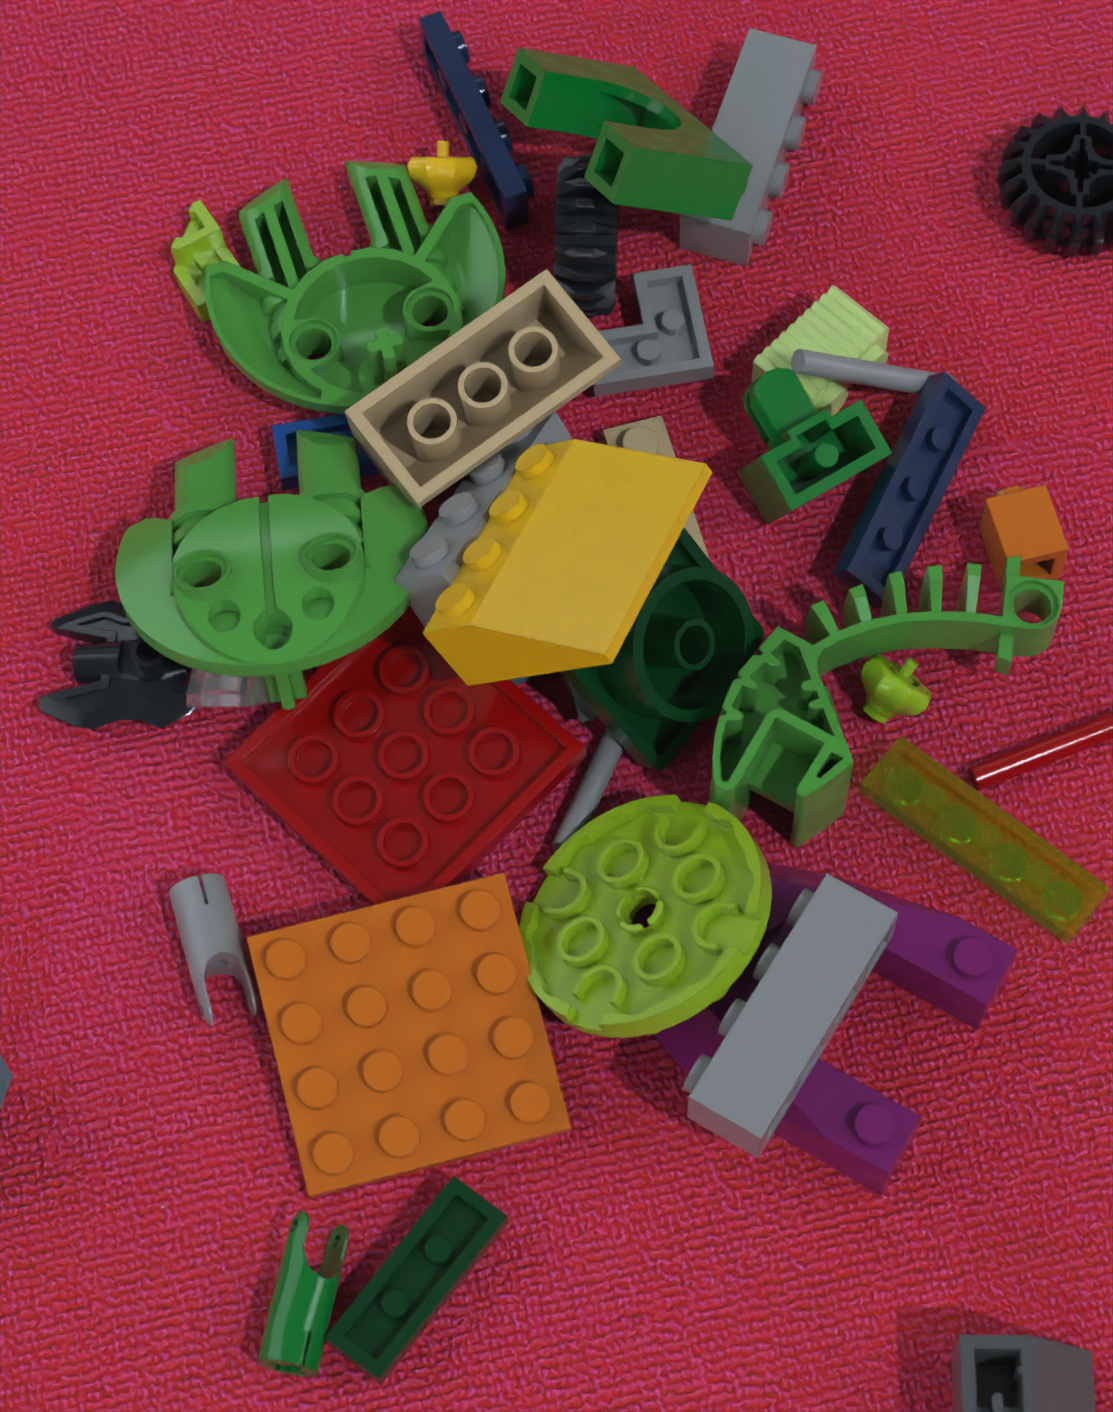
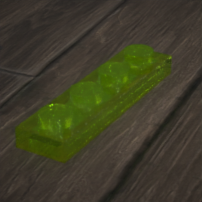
(985, 840)

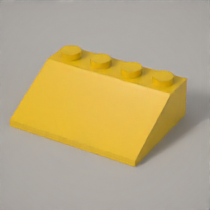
(564, 560)

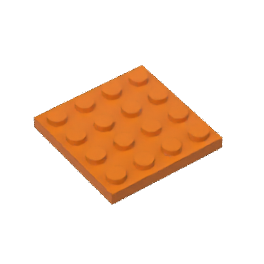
(407, 1035)

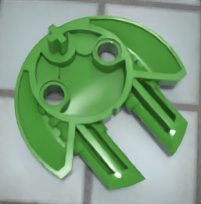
(356, 307)
(274, 580)

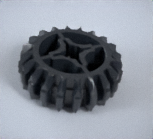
(1041, 184)
(585, 240)

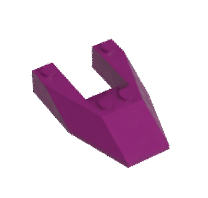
(834, 1113)

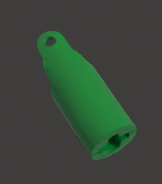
(301, 1303)

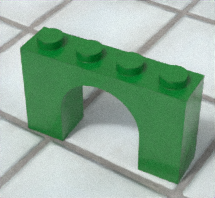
(647, 143)

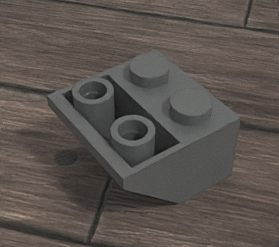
(1020, 1375)

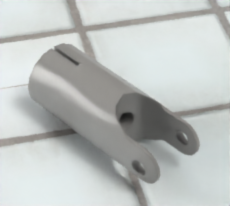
(211, 937)

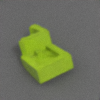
(198, 248)

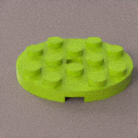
(705, 926)

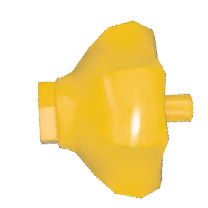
(442, 175)

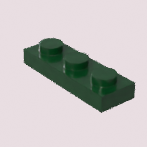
(416, 1280)

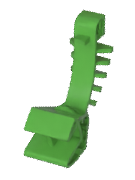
(781, 722)

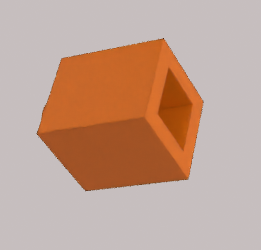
(1027, 526)

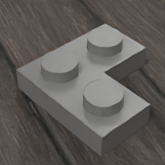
(670, 340)

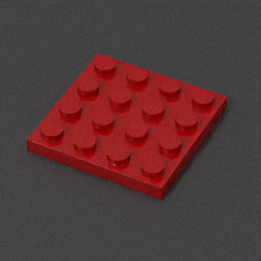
(404, 765)

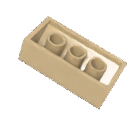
(480, 389)

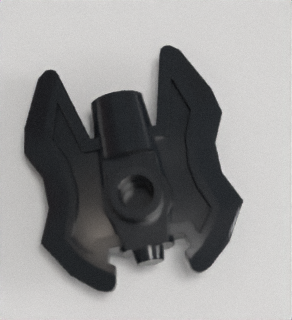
(119, 674)

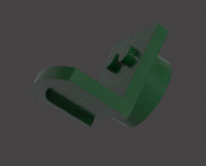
(674, 659)

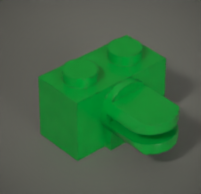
(805, 446)

